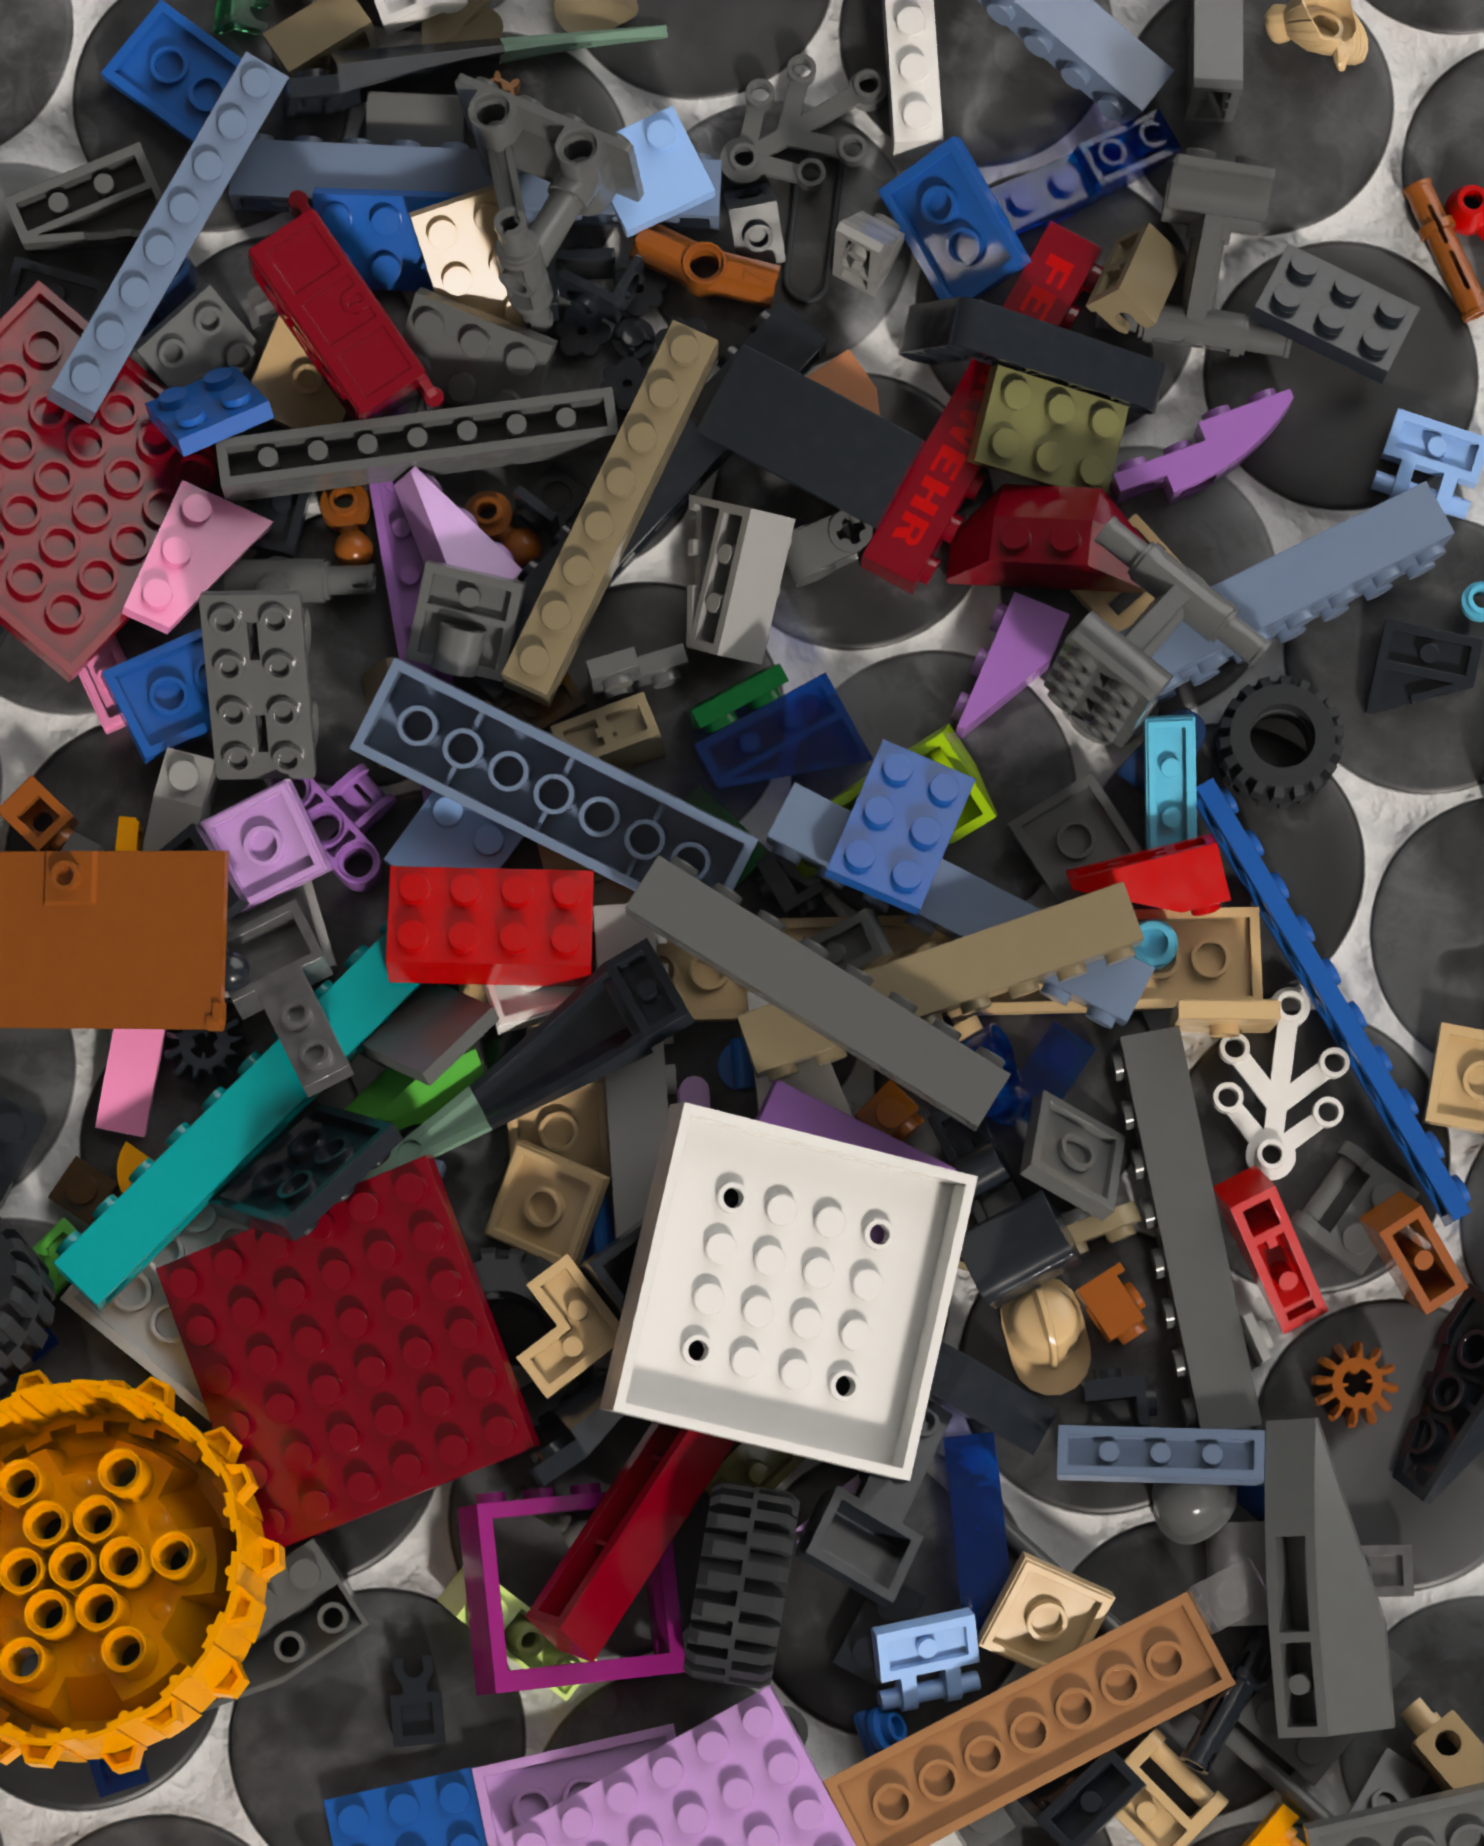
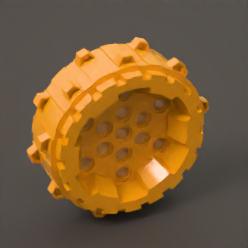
(187, 1620)

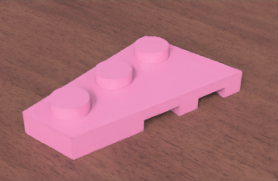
(191, 552)

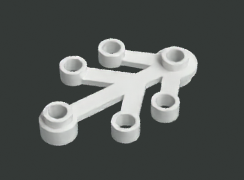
(1278, 1093)

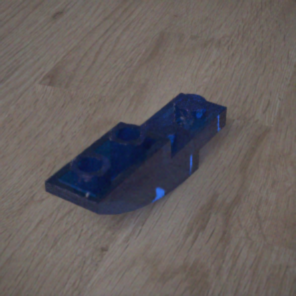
(1088, 173)

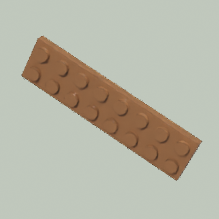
(1032, 1730)

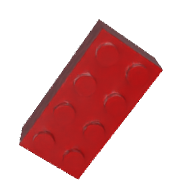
(490, 926)

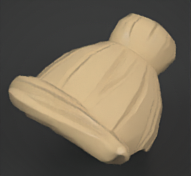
(1321, 28)

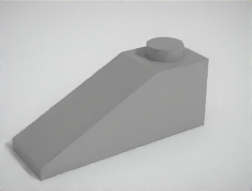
(866, 250)
(180, 797)

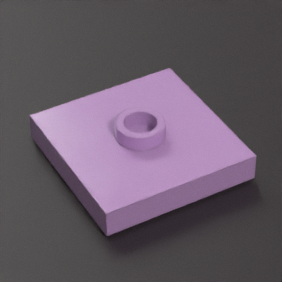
(268, 843)

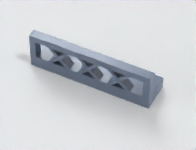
(1161, 1455)

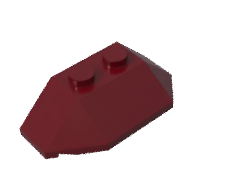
(1040, 541)

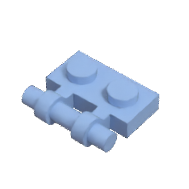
(1435, 450)
(922, 1647)

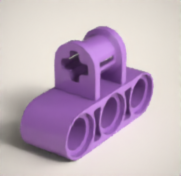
(355, 819)

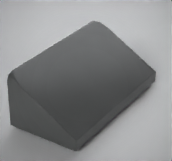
(414, 117)

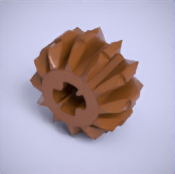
(1360, 1401)

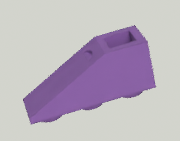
(1018, 656)

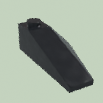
(1451, 1420)

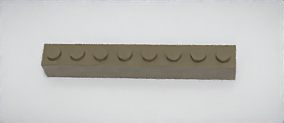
(610, 513)
(966, 973)

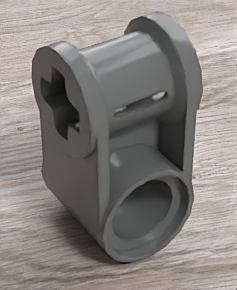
(818, 547)

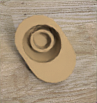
(1047, 1338)

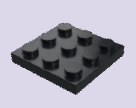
(306, 1171)

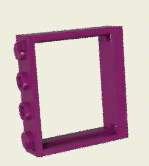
(486, 1609)

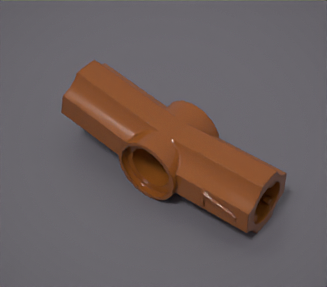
(736, 275)

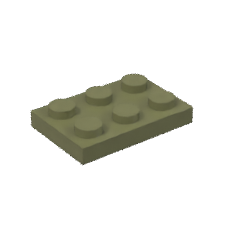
(1046, 431)

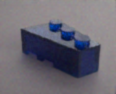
(784, 739)

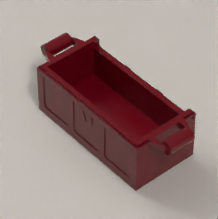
(338, 318)

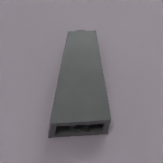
(1214, 60)

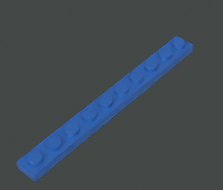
(1342, 1019)

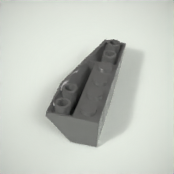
(1320, 1595)
(304, 1619)

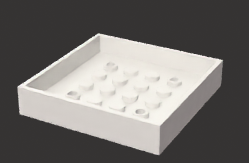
(789, 1291)

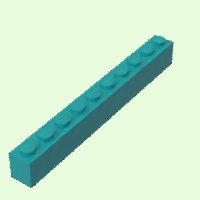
(223, 1139)

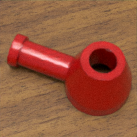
(1467, 220)

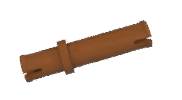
(1439, 233)

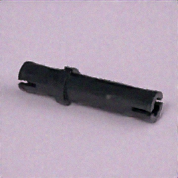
(1229, 1703)

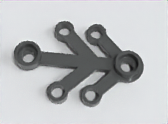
(799, 130)

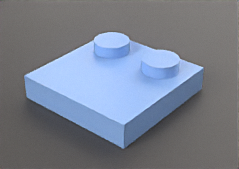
(668, 171)
(453, 836)

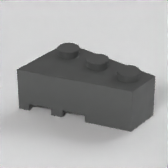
(89, 205)

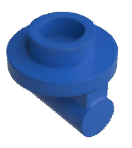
(735, 1067)
(879, 1729)

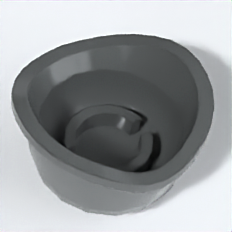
(1192, 1510)

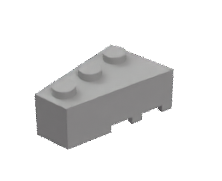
(737, 578)

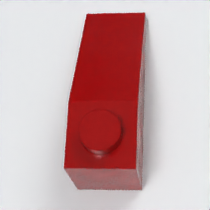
(1167, 877)
(1270, 1247)

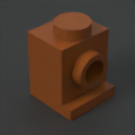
(30, 804)
(891, 1112)
(1113, 1306)

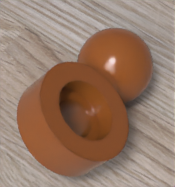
(520, 541)
(352, 545)

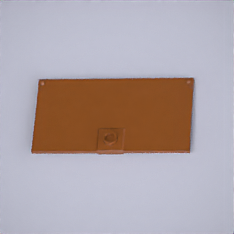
(113, 939)

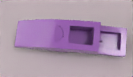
(1222, 444)

